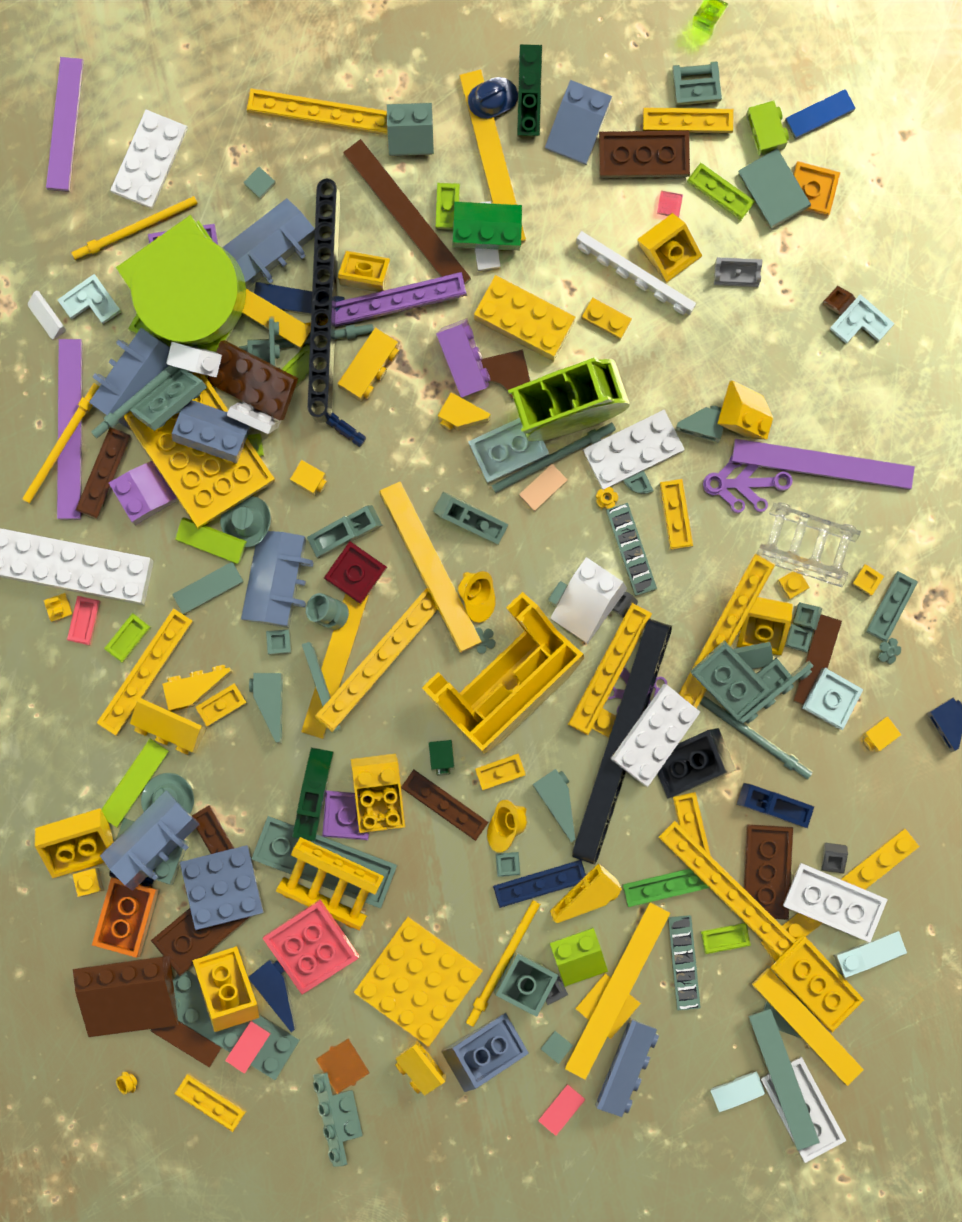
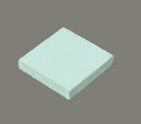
(832, 698)

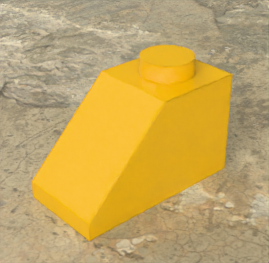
(461, 414)

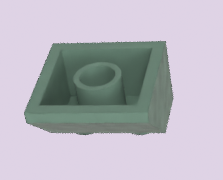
(410, 129)
(526, 984)

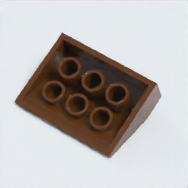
(126, 996)

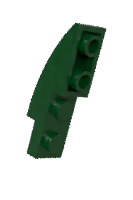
(529, 90)
(312, 794)

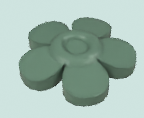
(485, 641)
(890, 650)

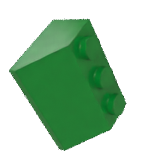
(487, 226)

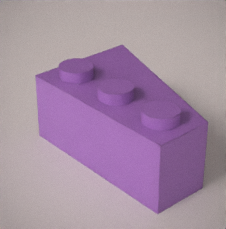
(463, 357)

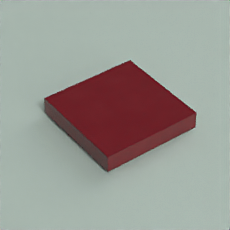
(355, 572)

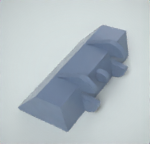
(271, 242)
(136, 368)
(275, 579)
(149, 841)

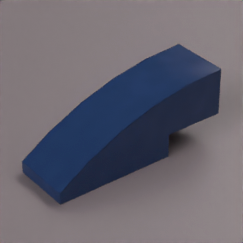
(775, 805)

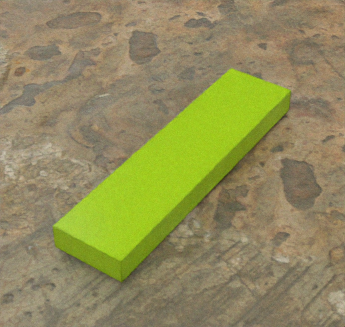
(134, 782)

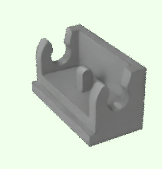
(737, 272)

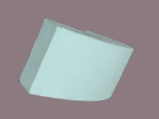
(738, 1091)

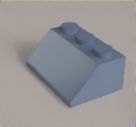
(210, 431)

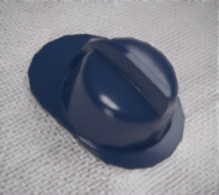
(492, 97)

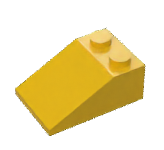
(226, 989)
(420, 1068)

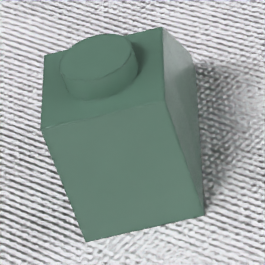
(703, 424)

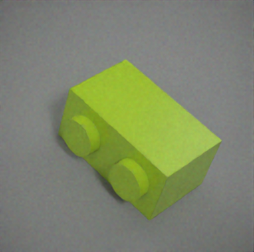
(767, 127)

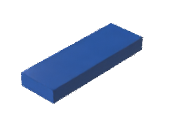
(820, 114)

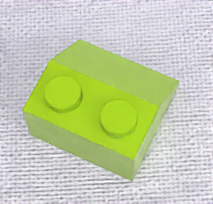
(578, 957)

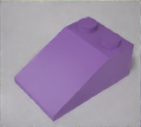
(143, 492)

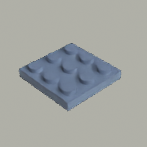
(221, 887)

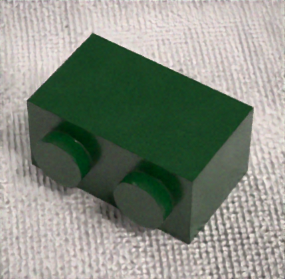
(441, 757)

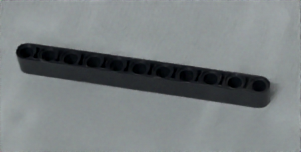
(320, 290)
(611, 775)

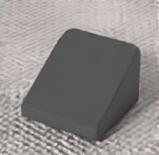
(624, 604)
(834, 858)

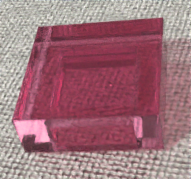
(669, 203)

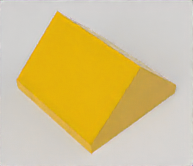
(364, 271)

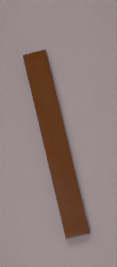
(403, 211)

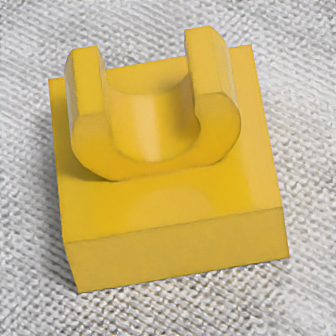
(58, 607)

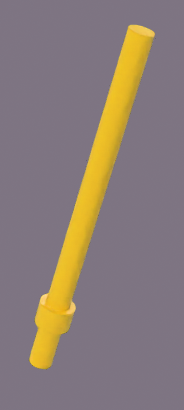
(94, 246)
(84, 406)
(480, 1004)

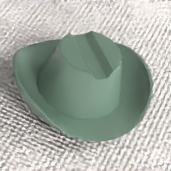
(247, 521)
(174, 784)

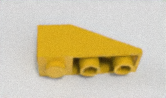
(190, 690)

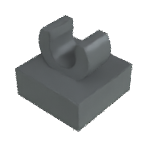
(557, 992)

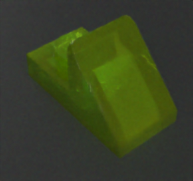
(709, 15)

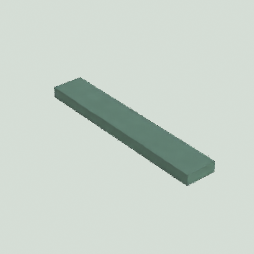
(784, 1079)

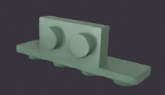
(266, 348)
(779, 681)
(338, 1116)

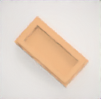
(543, 487)

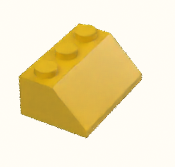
(167, 726)
(73, 842)

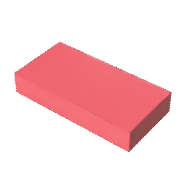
(83, 620)
(248, 1047)
(561, 1109)

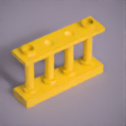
(338, 866)

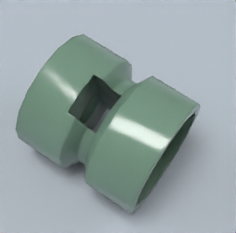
(327, 611)

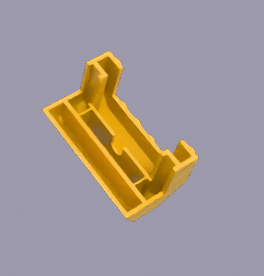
(512, 683)

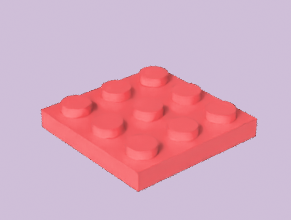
(311, 947)

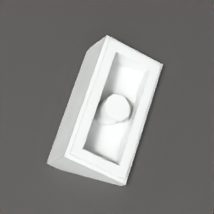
(46, 315)

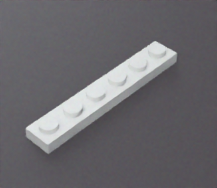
(628, 269)

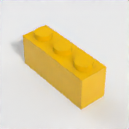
(369, 365)

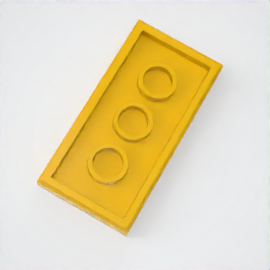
(817, 983)

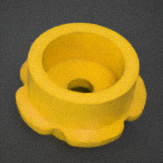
(602, 502)
(126, 1083)

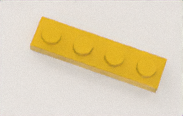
(692, 119)

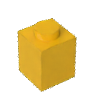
(309, 478)
(881, 735)
(88, 882)

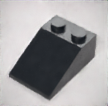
(696, 763)

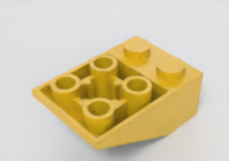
(381, 781)

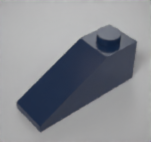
(273, 987)

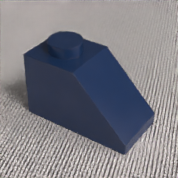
(948, 722)

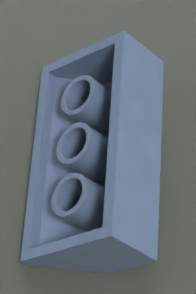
(626, 1067)

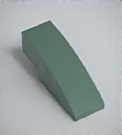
(344, 530)

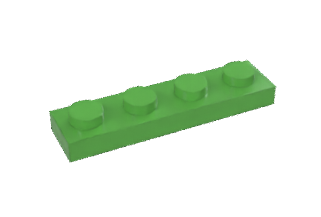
(662, 887)

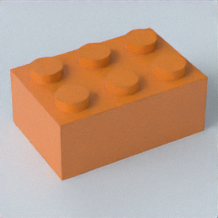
(125, 918)

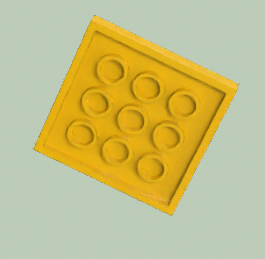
(418, 981)

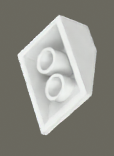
(588, 600)

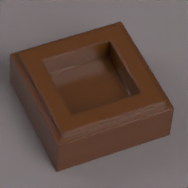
(839, 300)

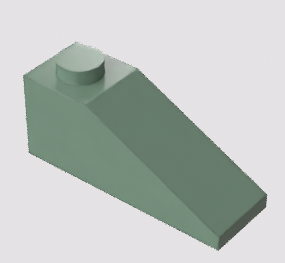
(470, 518)
(268, 694)
(556, 797)

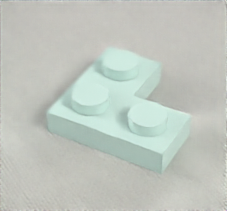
(89, 294)
(861, 314)

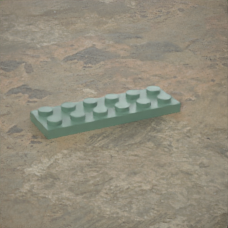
(277, 844)
(194, 1014)

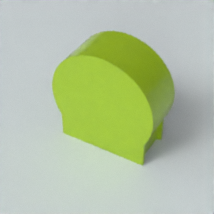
(186, 285)
(570, 399)

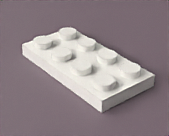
(149, 159)
(633, 449)
(655, 735)
(835, 902)
(821, 1116)

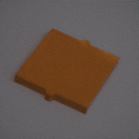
(342, 1065)

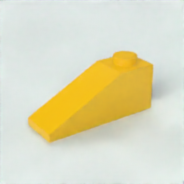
(589, 894)

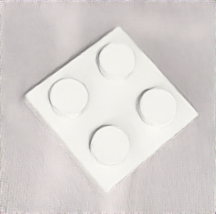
(253, 417)

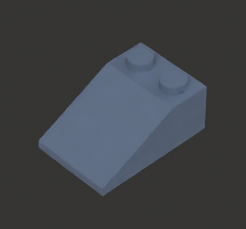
(578, 122)
(485, 1053)

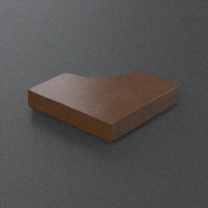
(507, 369)

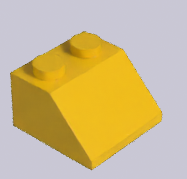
(670, 247)
(745, 412)
(767, 622)

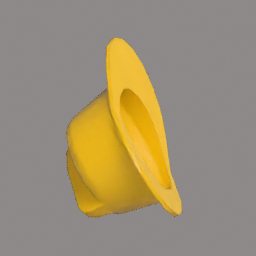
(478, 595)
(505, 825)

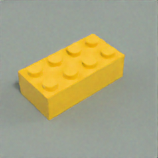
(524, 318)

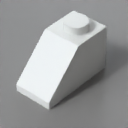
(194, 359)

